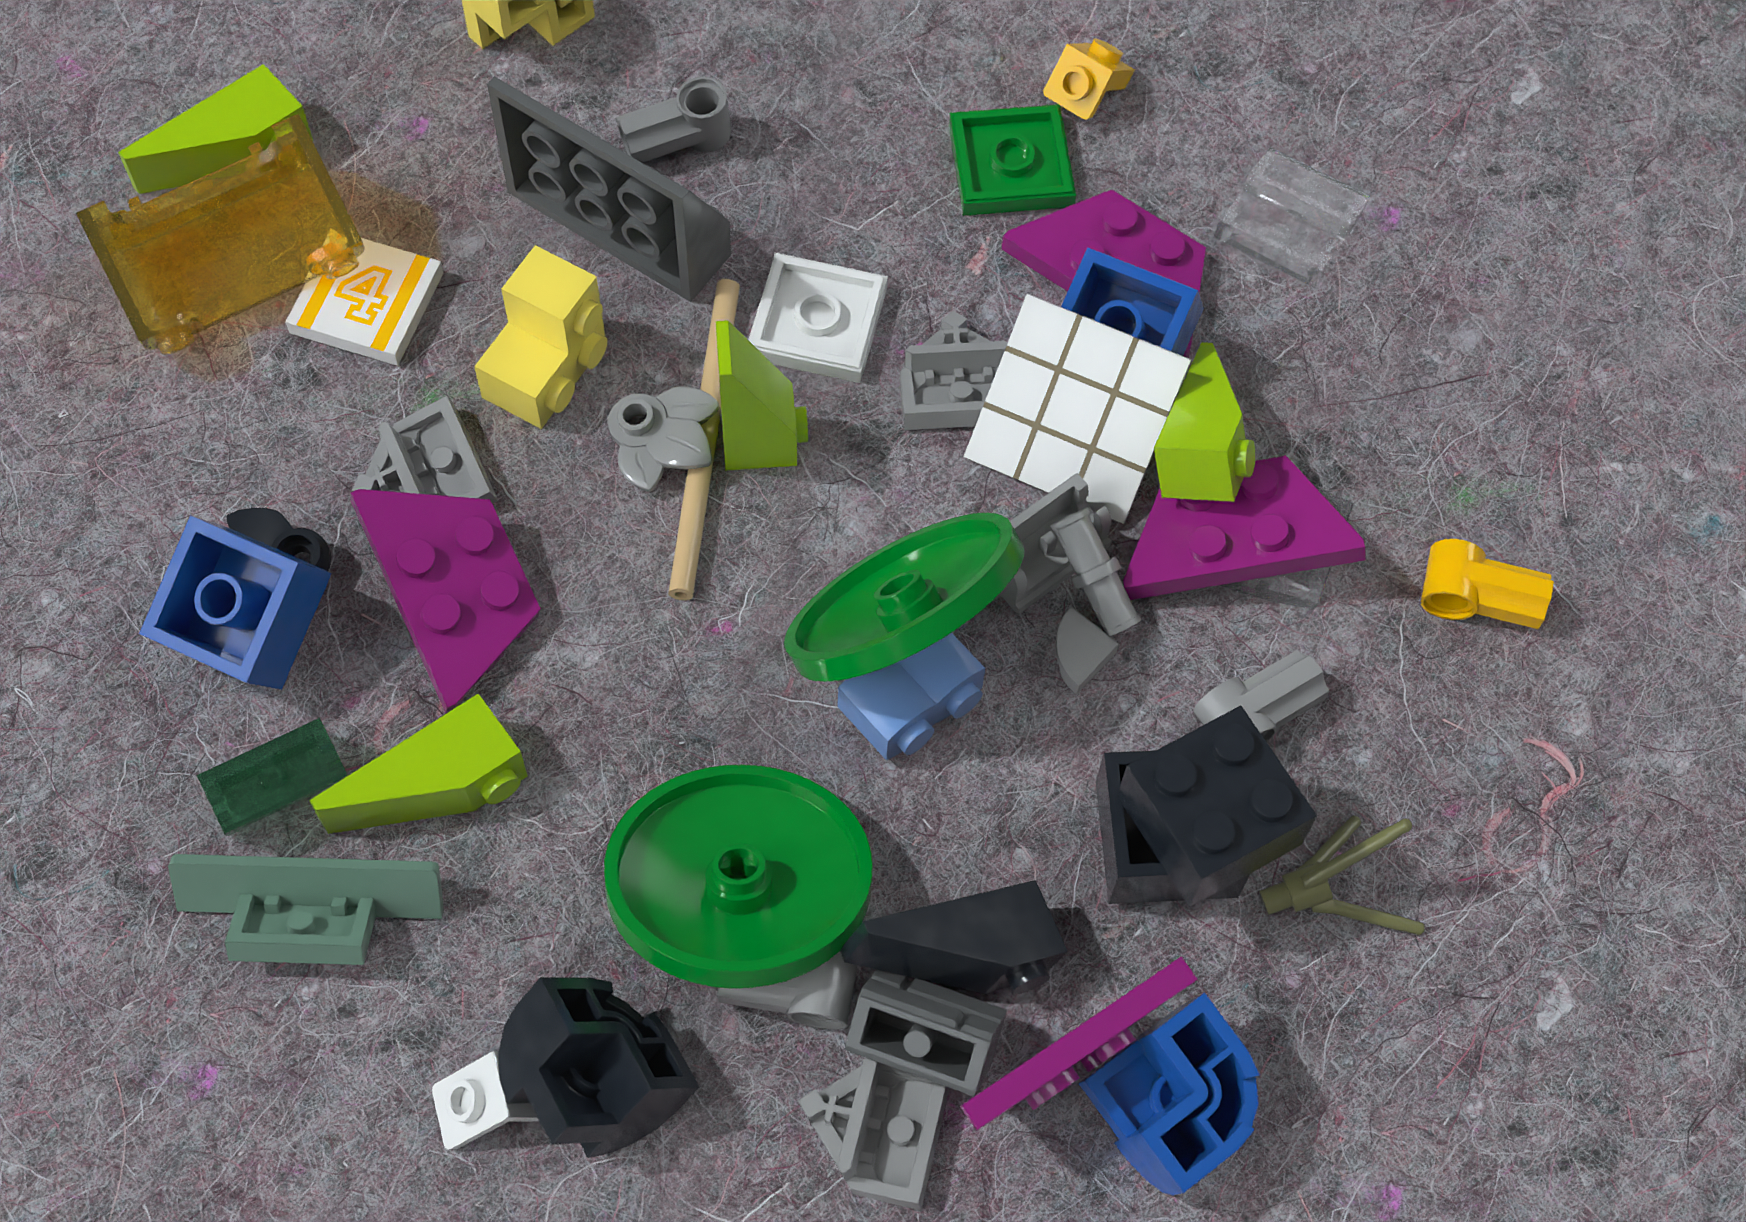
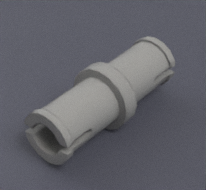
(1096, 572)

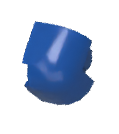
(1178, 1096)

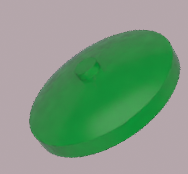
(904, 597)
(738, 876)

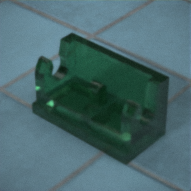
(272, 776)

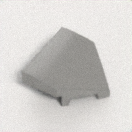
(948, 377)
(427, 456)
(880, 1130)

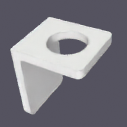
(474, 1103)

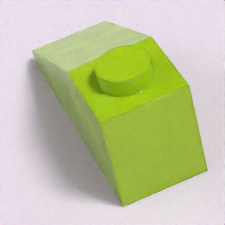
(211, 133)
(756, 406)
(1203, 438)
(432, 774)

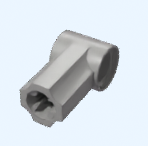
(691, 119)
(1270, 695)
(814, 999)

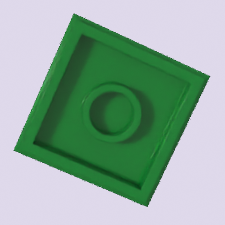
(1011, 160)

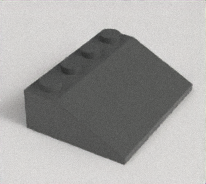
(607, 195)

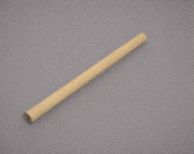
(698, 479)

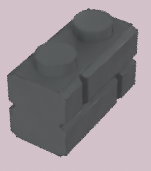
(926, 1030)

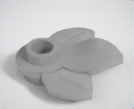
(666, 438)

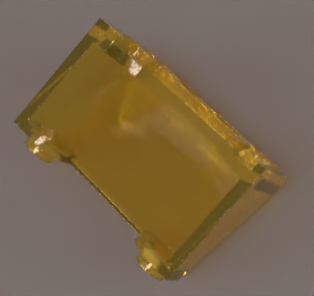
(225, 240)

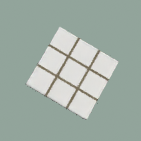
(1075, 403)

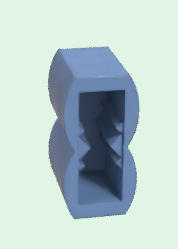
(907, 698)

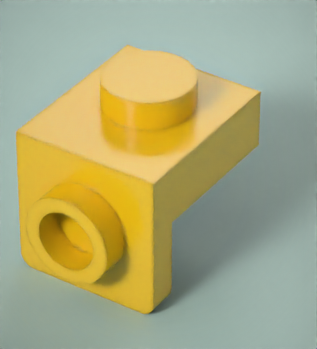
(1085, 75)

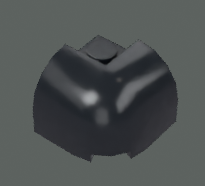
(591, 1065)

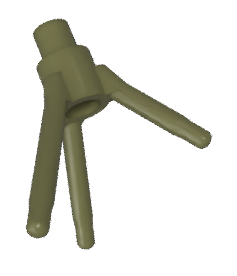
(1310, 886)

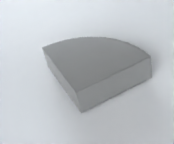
(1081, 649)

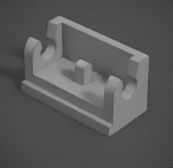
(1044, 558)

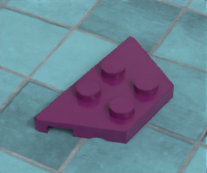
(1110, 226)
(1268, 531)
(450, 581)
(1088, 1043)

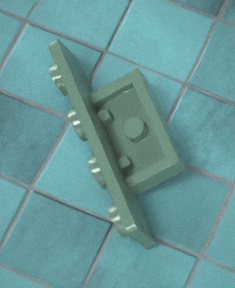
(304, 905)

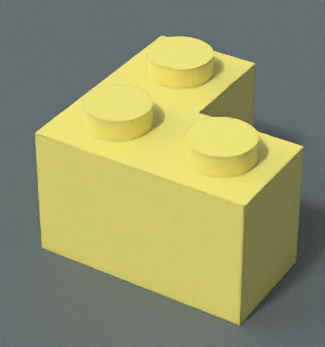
(548, 338)

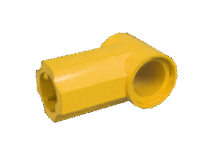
(1466, 583)

